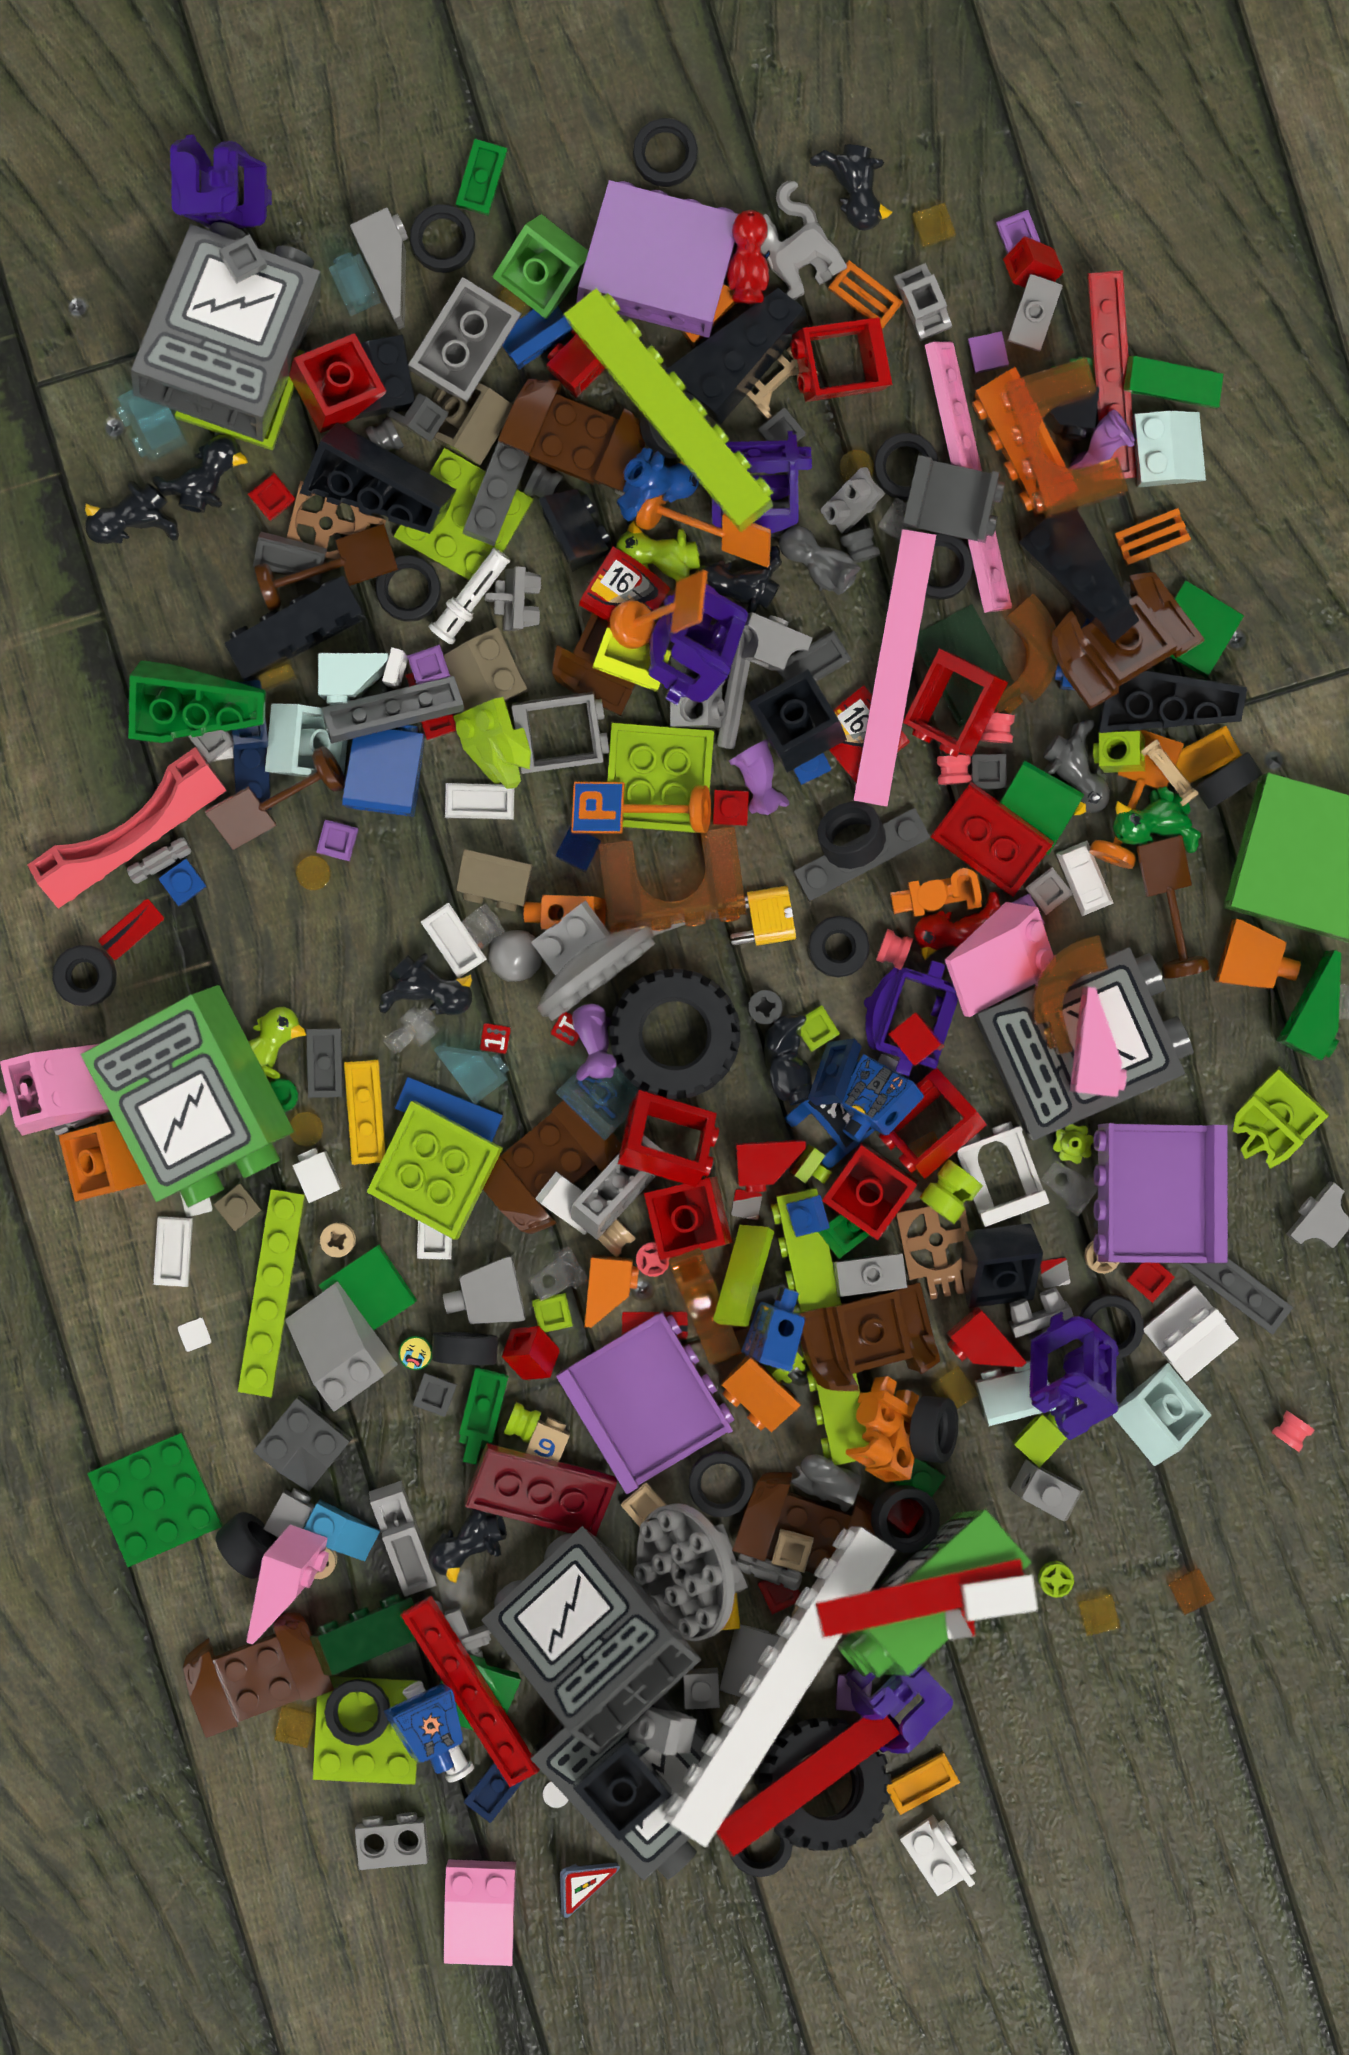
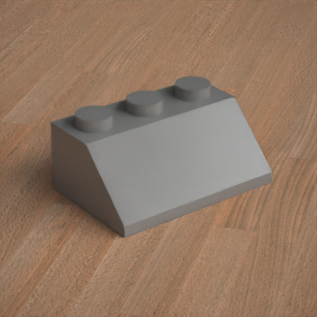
(464, 340)

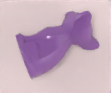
(1107, 437)
(758, 770)
(591, 1025)

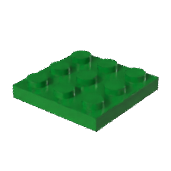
(155, 1499)

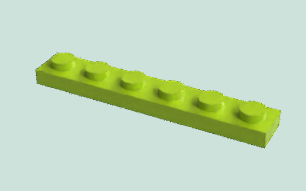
(271, 1293)

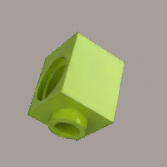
(1130, 762)
(1039, 1439)

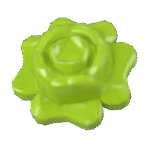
(1073, 1143)

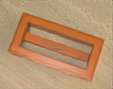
(856, 305)
(1178, 526)

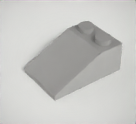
(383, 248)
(338, 1346)

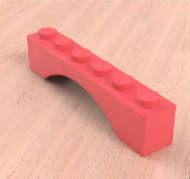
(72, 868)

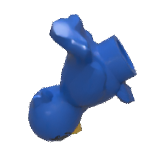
(652, 479)

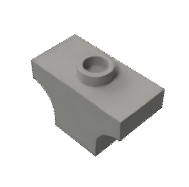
(923, 301)
(1034, 312)
(771, 641)
(1321, 1218)
(870, 1274)
(664, 1731)

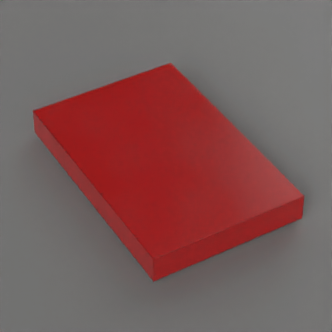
(992, 839)

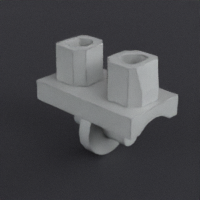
(852, 501)
(510, 597)
(1026, 1322)

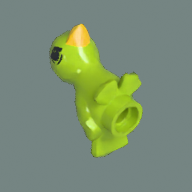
(670, 555)
(275, 1029)

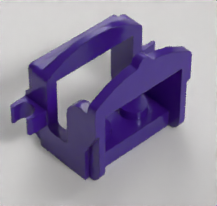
(218, 184)
(773, 458)
(711, 664)
(883, 1004)
(1088, 1375)
(894, 1697)

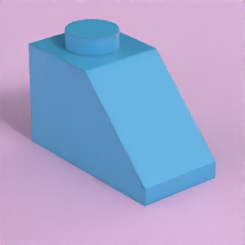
(344, 1532)

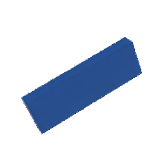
(469, 1115)

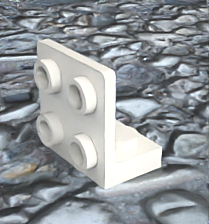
(935, 1855)

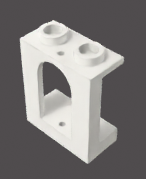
(1015, 1141)

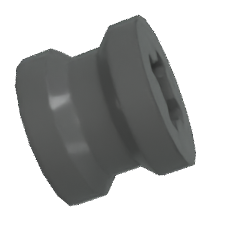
(385, 435)
(543, 482)
(860, 545)
(762, 1010)

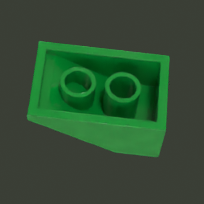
(1316, 1015)

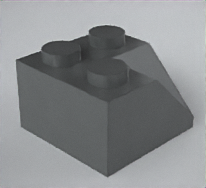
(302, 1444)

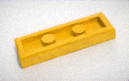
(365, 1111)

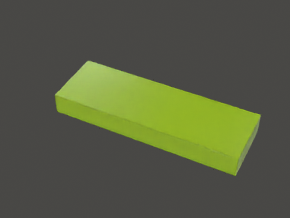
(743, 1275)

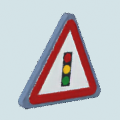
(581, 1882)

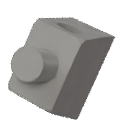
(488, 1294)
(1046, 1490)

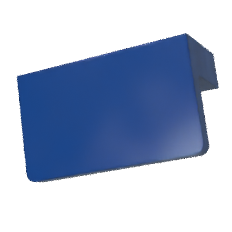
(535, 336)

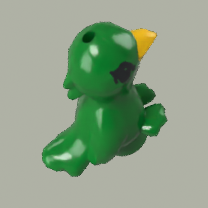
(1162, 817)

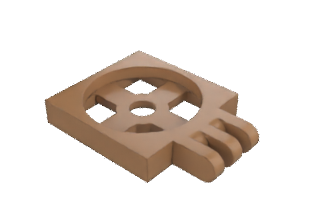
(322, 538)
(942, 1272)

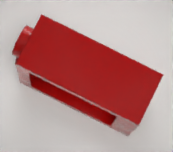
(872, 354)
(931, 692)
(932, 1087)
(661, 1163)

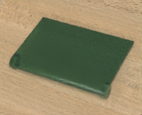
(967, 638)

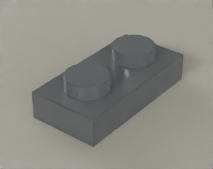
(324, 1063)

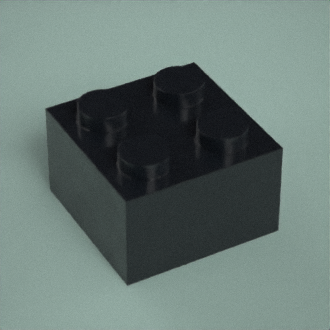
(797, 721)
(622, 1788)

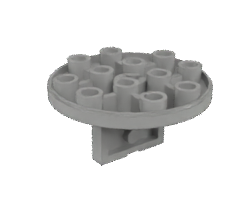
(584, 957)
(688, 1569)

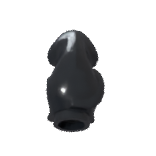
(787, 1072)

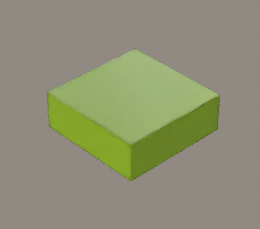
(818, 1029)
(553, 1313)

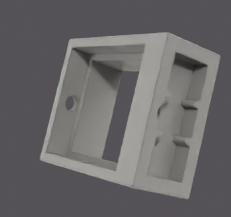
(595, 713)

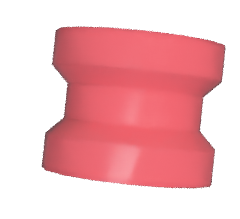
(999, 729)
(954, 770)
(894, 949)
(650, 1263)
(1293, 1431)

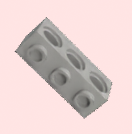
(610, 1195)

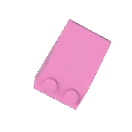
(999, 957)
(1096, 1057)
(283, 1575)
(479, 1912)

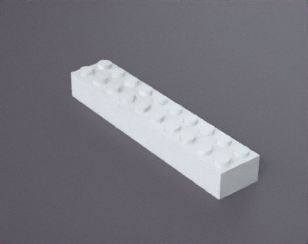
(774, 1690)

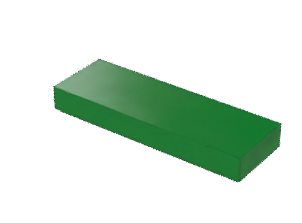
(1173, 382)

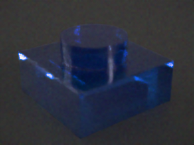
(578, 850)

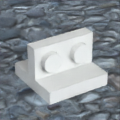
(1190, 1333)

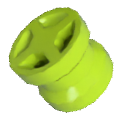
(522, 1422)
(1057, 1584)

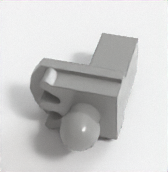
(469, 1638)

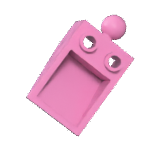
(59, 1089)

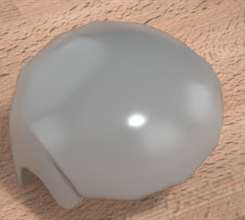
(514, 956)

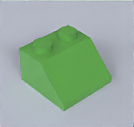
(542, 265)

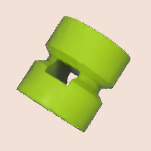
(951, 1191)

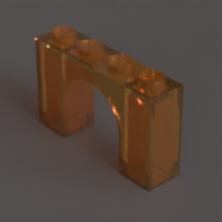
(1058, 487)
(717, 897)

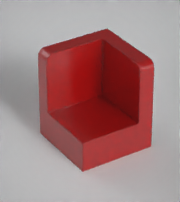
(1032, 258)
(916, 1039)
(530, 1353)

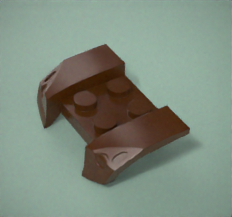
(572, 435)
(1099, 666)
(576, 671)
(556, 1144)
(867, 1336)
(776, 1509)
(254, 1676)

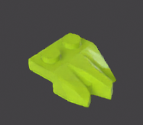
(493, 743)
(1278, 1118)

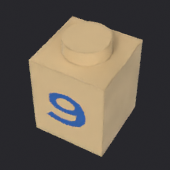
(548, 1439)

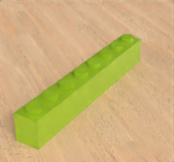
(669, 410)
(814, 1279)

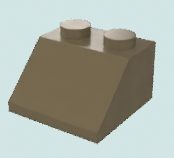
(472, 424)
(485, 670)
(494, 879)

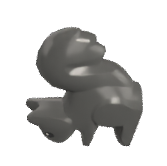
(827, 1481)

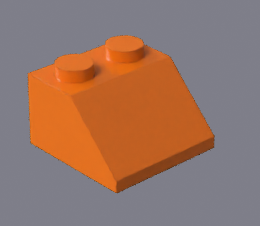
(99, 1161)
(608, 1285)
(760, 1394)

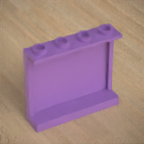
(659, 257)
(1161, 1193)
(645, 1401)

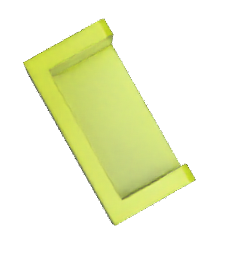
(626, 662)

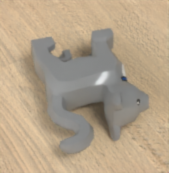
(803, 248)

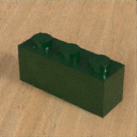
(363, 1636)

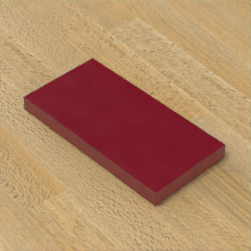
(539, 1490)

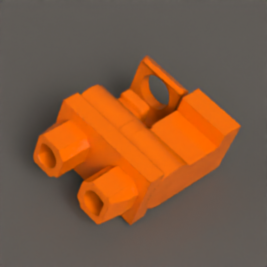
(936, 893)
(887, 1431)

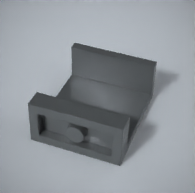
(953, 500)

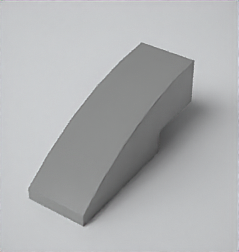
(402, 1538)

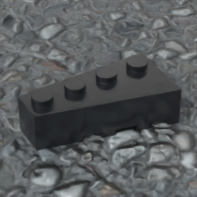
(739, 354)
(376, 481)
(1075, 565)
(295, 629)
(1171, 700)

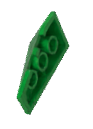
(183, 702)

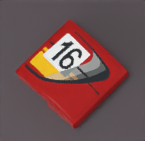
(622, 580)
(853, 717)

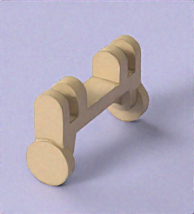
(763, 397)
(1170, 771)

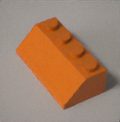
(990, 407)

